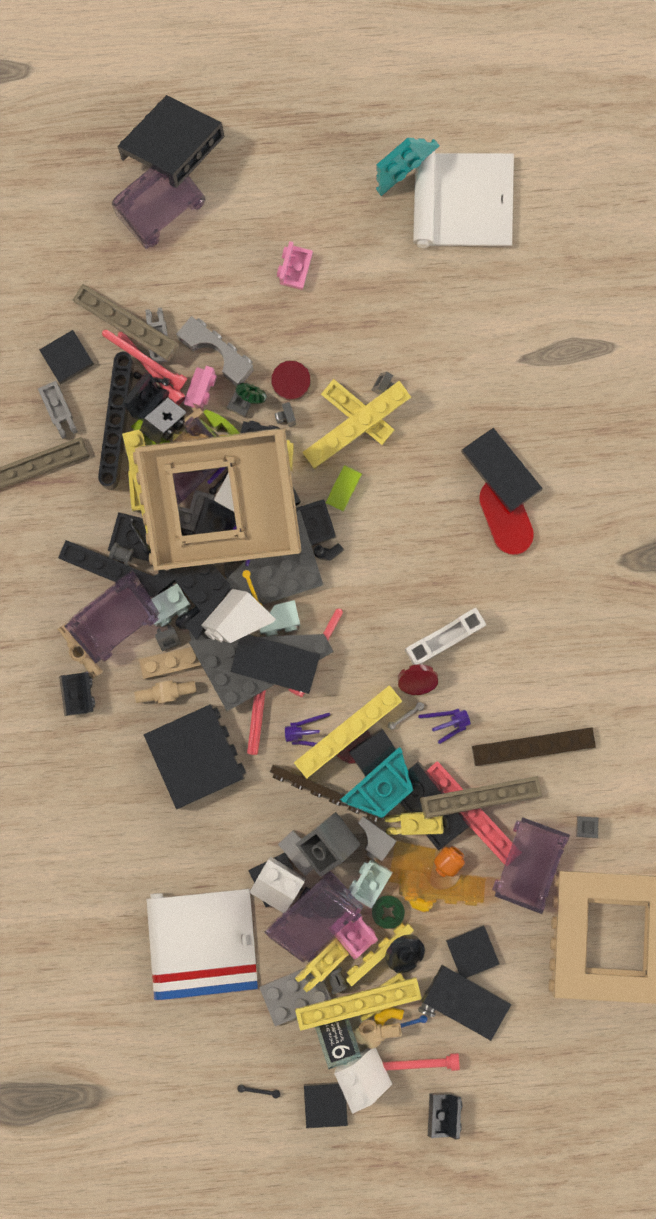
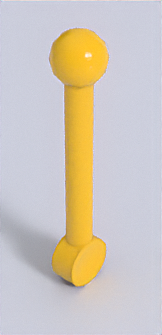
(246, 574)

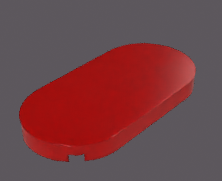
(509, 531)

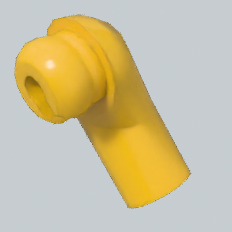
(421, 905)
(388, 1013)

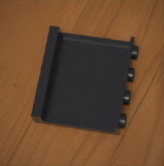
(172, 139)
(195, 756)

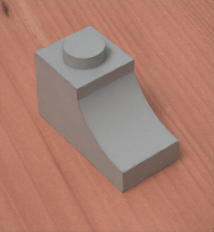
(378, 841)
(289, 846)

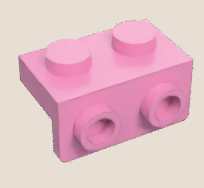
(295, 266)
(199, 389)
(356, 937)

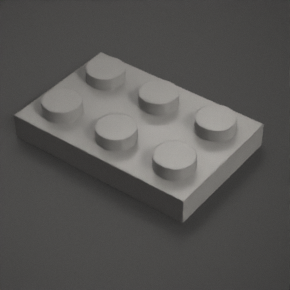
(287, 994)

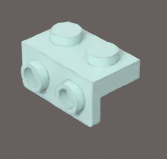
(169, 604)
(370, 883)

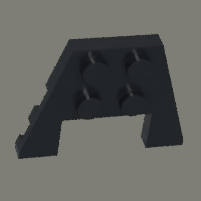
(201, 584)

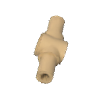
(93, 669)
(165, 692)
(372, 1034)

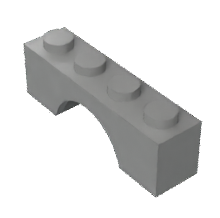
(197, 336)

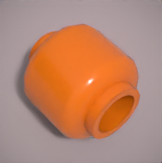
(449, 861)

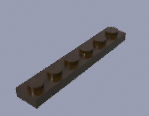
(533, 746)
(316, 789)

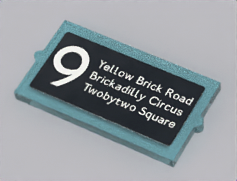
(338, 1043)

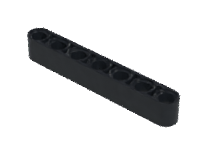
(115, 411)

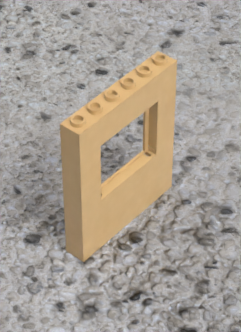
(259, 491)
(570, 928)

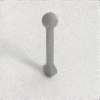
(419, 706)

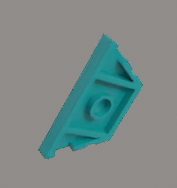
(401, 161)
(382, 787)

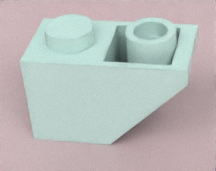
(286, 619)

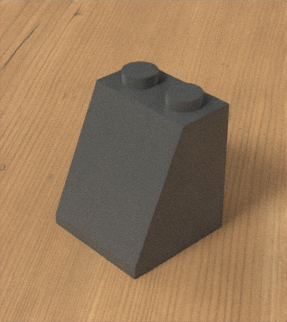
(328, 844)

